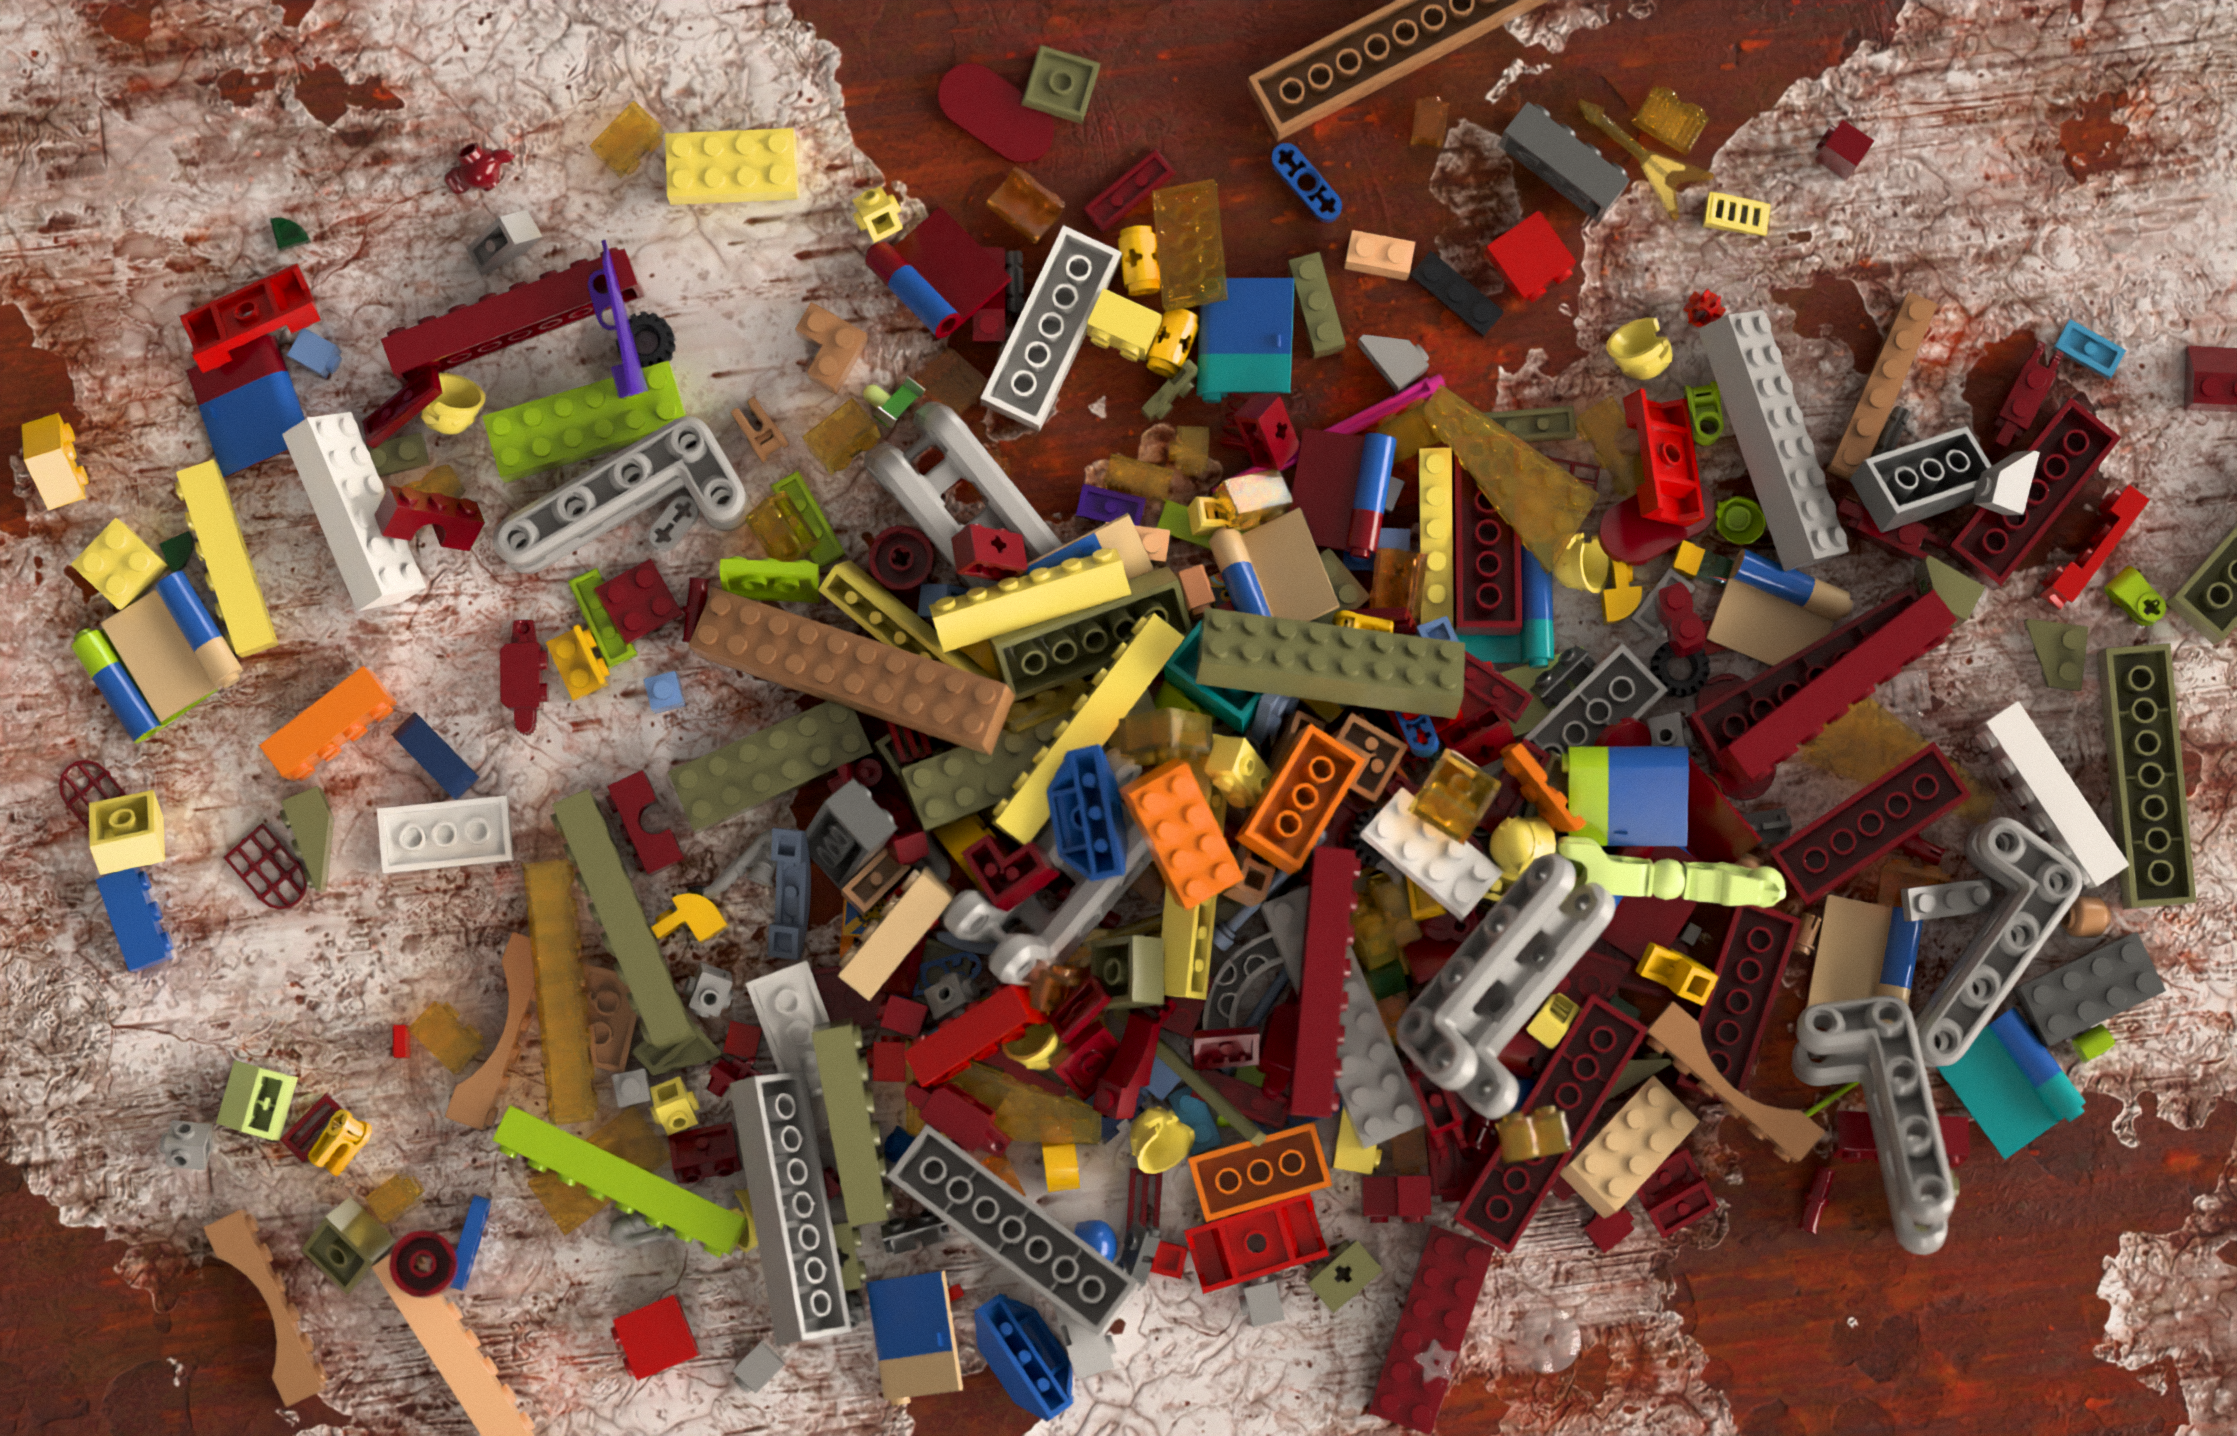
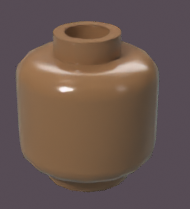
(2086, 917)

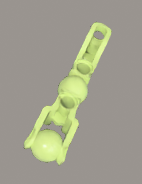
(1668, 878)

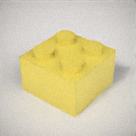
(1123, 325)
(120, 565)
(126, 832)

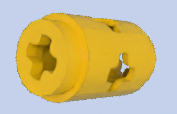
(1139, 260)
(1167, 357)

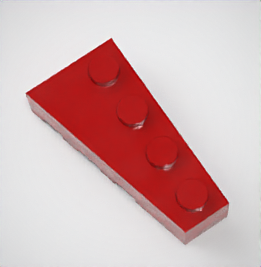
(973, 1035)

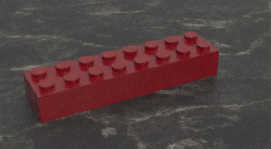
(505, 318)
(1842, 683)
(1743, 706)
(1322, 981)
(1574, 1082)

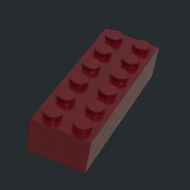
(2070, 452)
(1484, 562)
(1870, 824)
(1749, 973)
(1436, 1308)

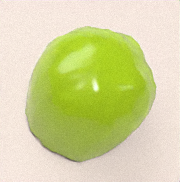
(1740, 520)

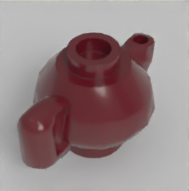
(477, 168)

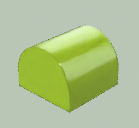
(2093, 1043)

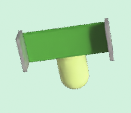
(891, 407)

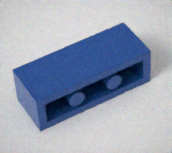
(135, 918)

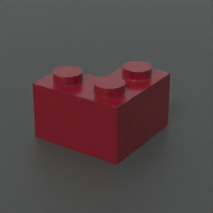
(1009, 877)
(1396, 1197)

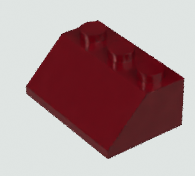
(2210, 379)
(1427, 956)

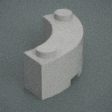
(1234, 978)
(1086, 1351)

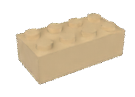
(898, 931)
(1628, 1146)

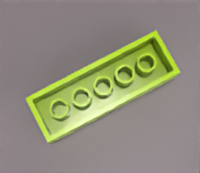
(580, 423)

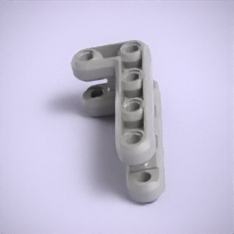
(963, 459)
(611, 498)
(2037, 894)
(1058, 933)
(1461, 1042)
(1898, 1103)

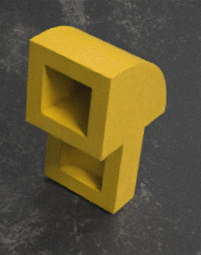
(1621, 599)
(1061, 1166)

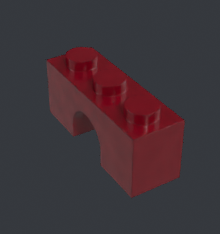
(407, 510)
(630, 799)
(1602, 1232)

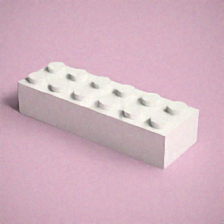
(1050, 328)
(345, 498)
(2049, 794)

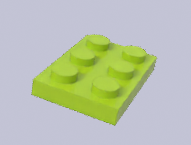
(771, 579)

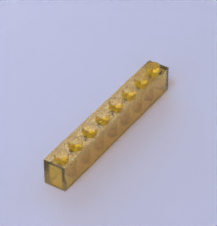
(558, 991)

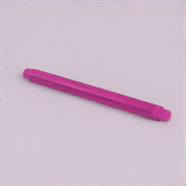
(1368, 416)

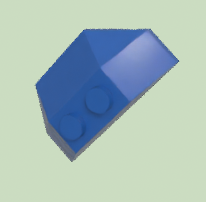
(1088, 815)
(1024, 1356)

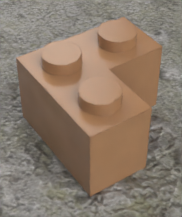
(838, 345)
(1380, 754)

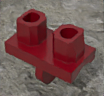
(865, 772)
(725, 1072)

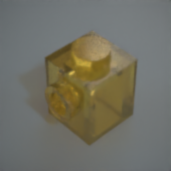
(1190, 449)

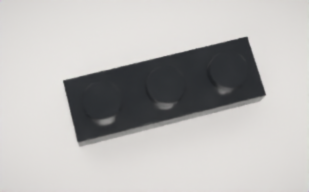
(1456, 294)

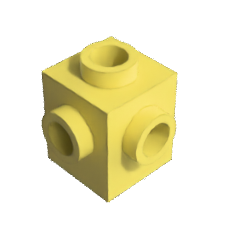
(877, 213)
(674, 1112)

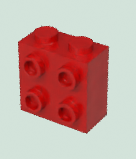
(1530, 258)
(655, 1337)

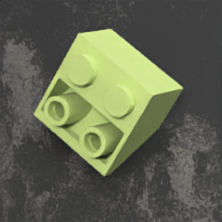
(256, 1100)

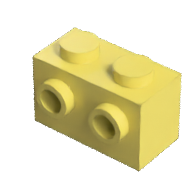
(1237, 771)

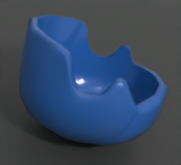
(1098, 1236)

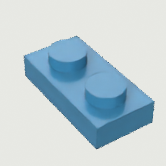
(2089, 349)
(1196, 1116)

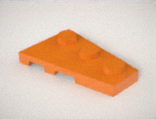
(1535, 790)

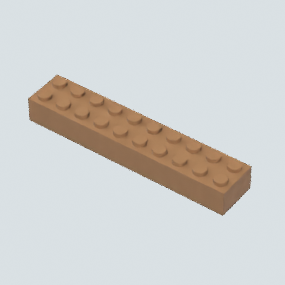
(1371, 56)
(852, 671)

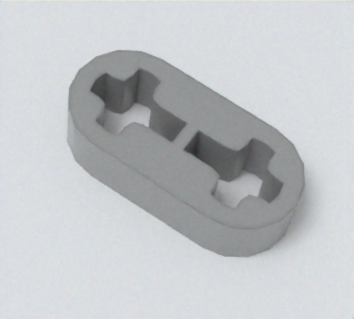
(679, 529)

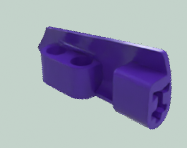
(628, 375)

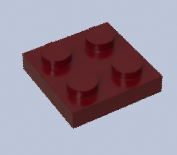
(638, 602)
(1086, 1059)

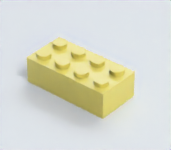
(731, 166)

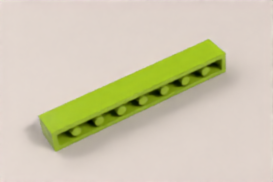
(619, 1180)

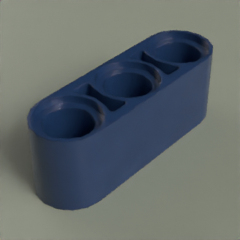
(435, 755)

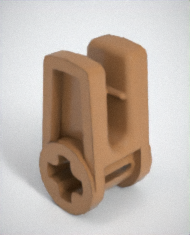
(765, 440)

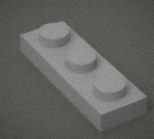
(1947, 899)

